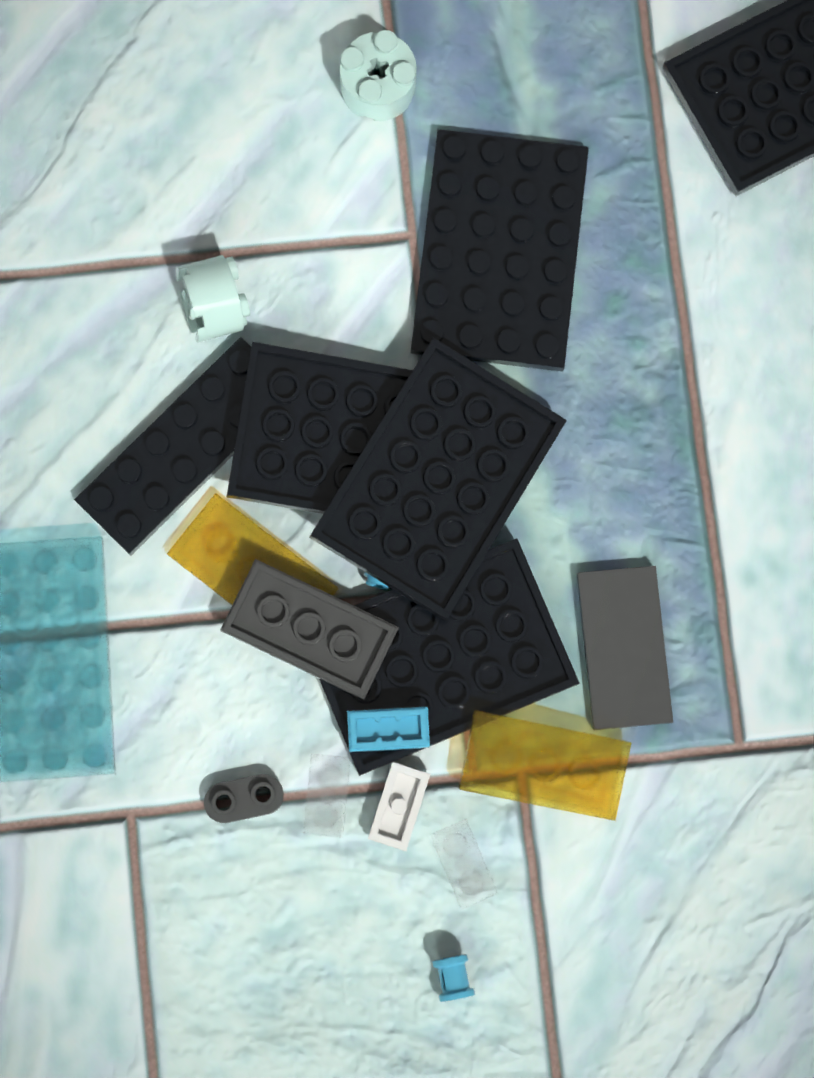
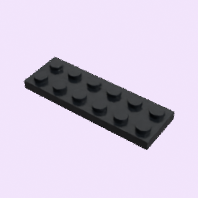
(171, 455)

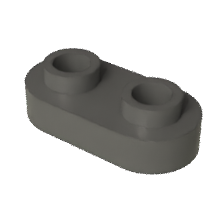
(243, 798)

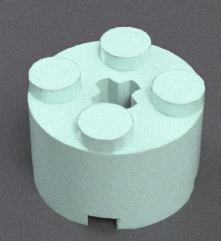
(384, 56)
(212, 298)

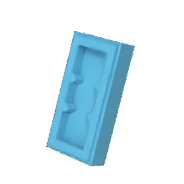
(388, 729)

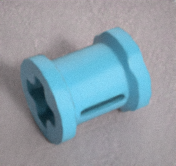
(453, 978)

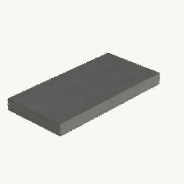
(309, 629)
(624, 648)

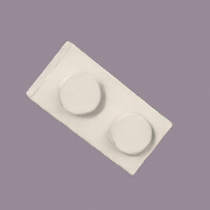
(399, 806)

